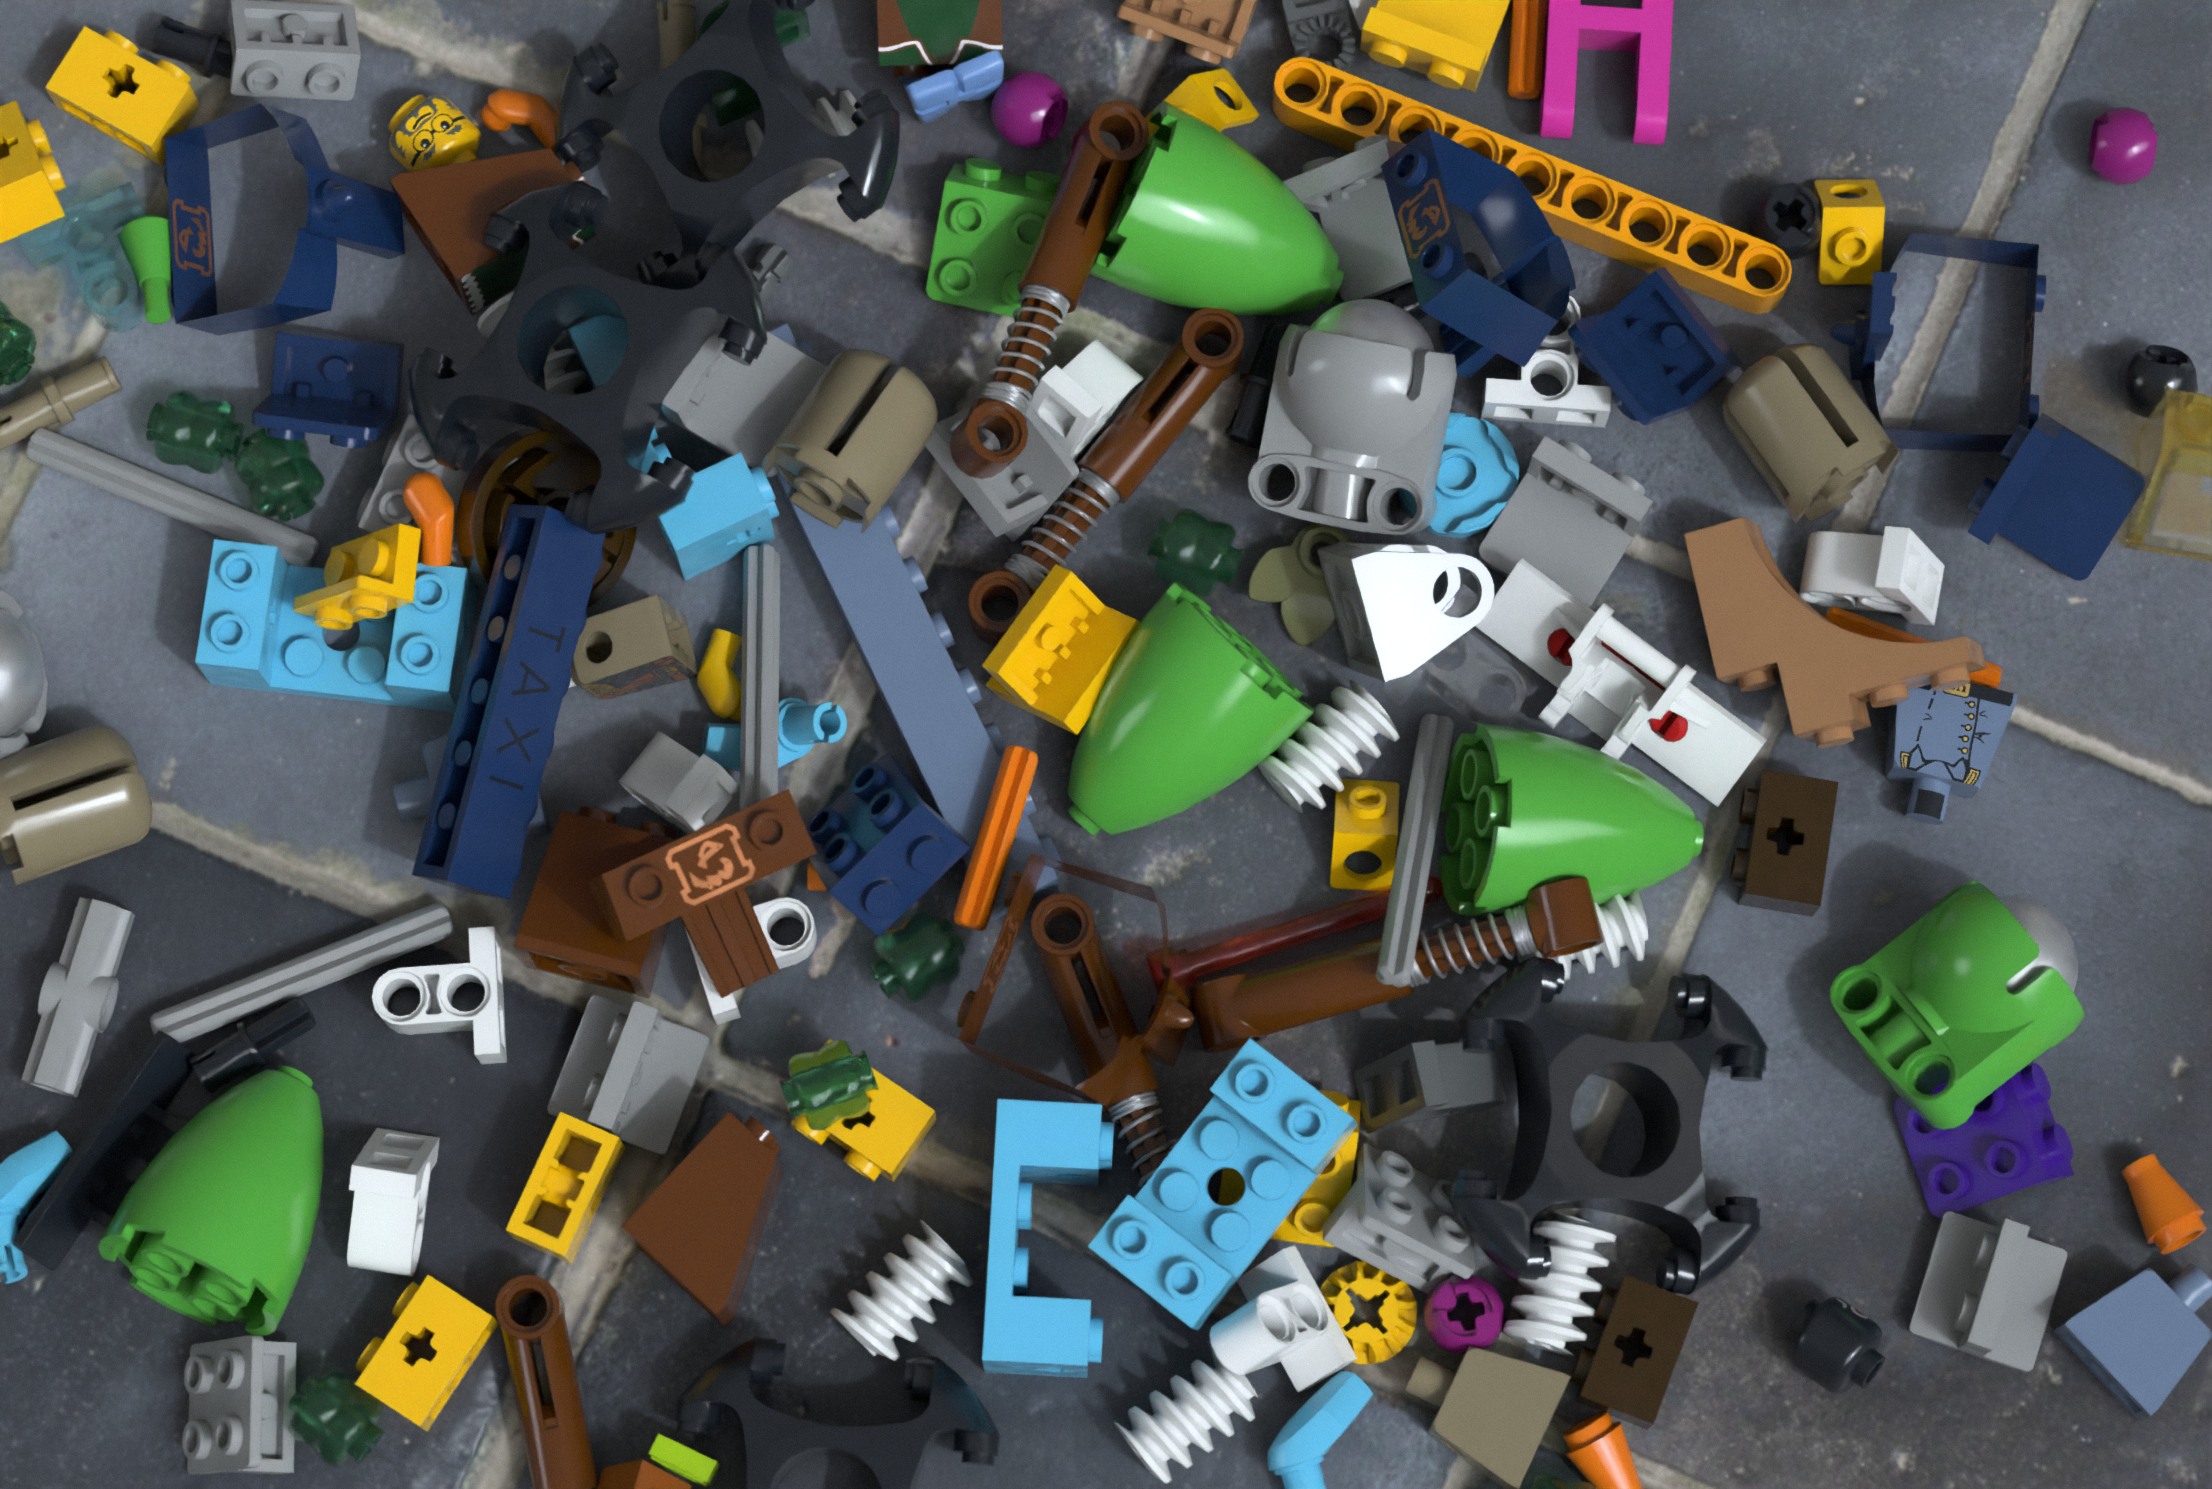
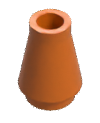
(2163, 1206)
(1602, 1452)

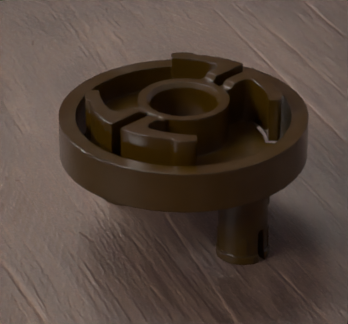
(546, 472)

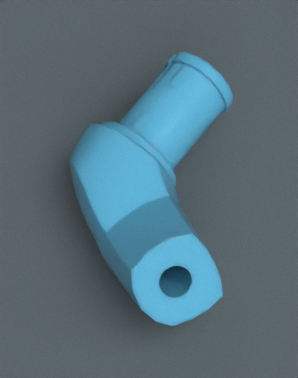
(797, 733)
(22, 1179)
(1314, 1429)

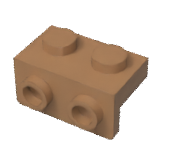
(1206, 26)

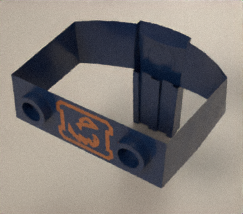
(337, 213)
(1478, 315)
(1871, 332)

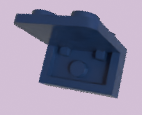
(1654, 350)
(332, 388)
(2057, 497)
(881, 845)

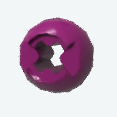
(1029, 109)
(2122, 146)
(1477, 1293)

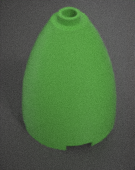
(1214, 228)
(1178, 718)
(1553, 811)
(228, 1205)

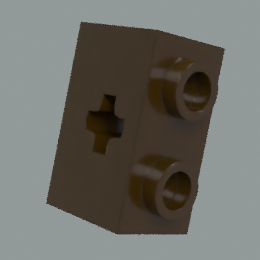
(1806, 813)
(1638, 1389)

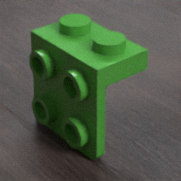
(987, 234)

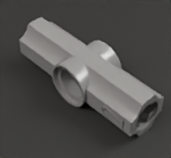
(78, 997)

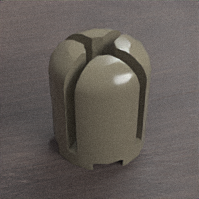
(1806, 429)
(853, 438)
(71, 802)

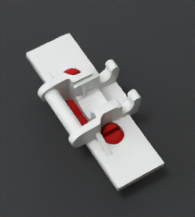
(1619, 684)

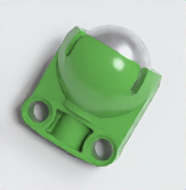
(1963, 1000)

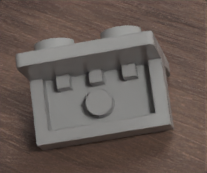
(1023, 490)
(629, 1073)
(1401, 1222)
(1988, 1290)
(240, 1406)

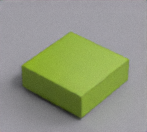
(684, 1461)

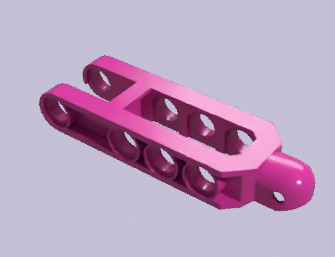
(1604, 28)

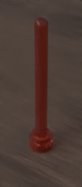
(1274, 938)

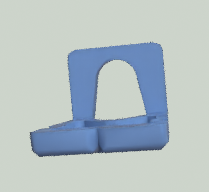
(967, 82)

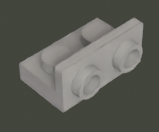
(293, 50)

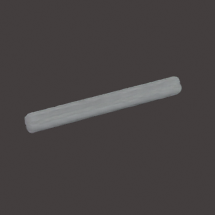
(168, 496)
(759, 675)
(1415, 851)
(305, 973)

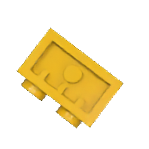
(365, 578)

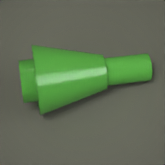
(150, 256)

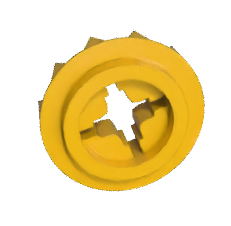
(1396, 1313)

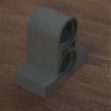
(1427, 1084)

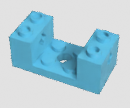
(727, 501)
(261, 644)
(1039, 1146)
(1175, 1235)

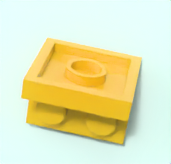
(1059, 651)

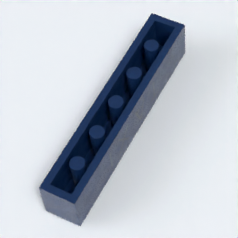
(509, 703)

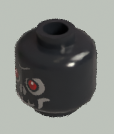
(1835, 1345)

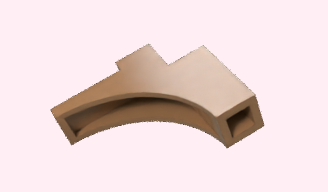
(1827, 673)

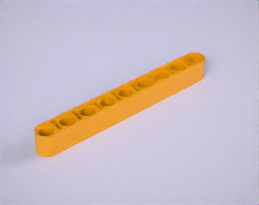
(1562, 182)

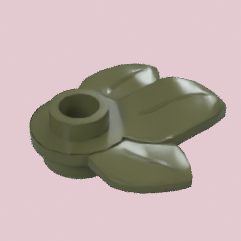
(1297, 583)

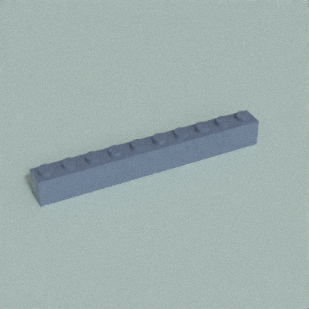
(916, 676)

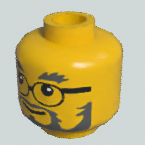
(432, 134)

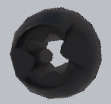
(1778, 202)
(2151, 373)

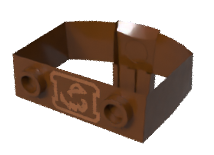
(704, 885)
(1167, 1019)

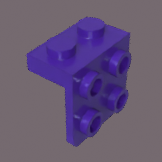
(1996, 1152)

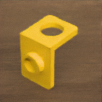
(1198, 98)
(1850, 231)
(1365, 822)

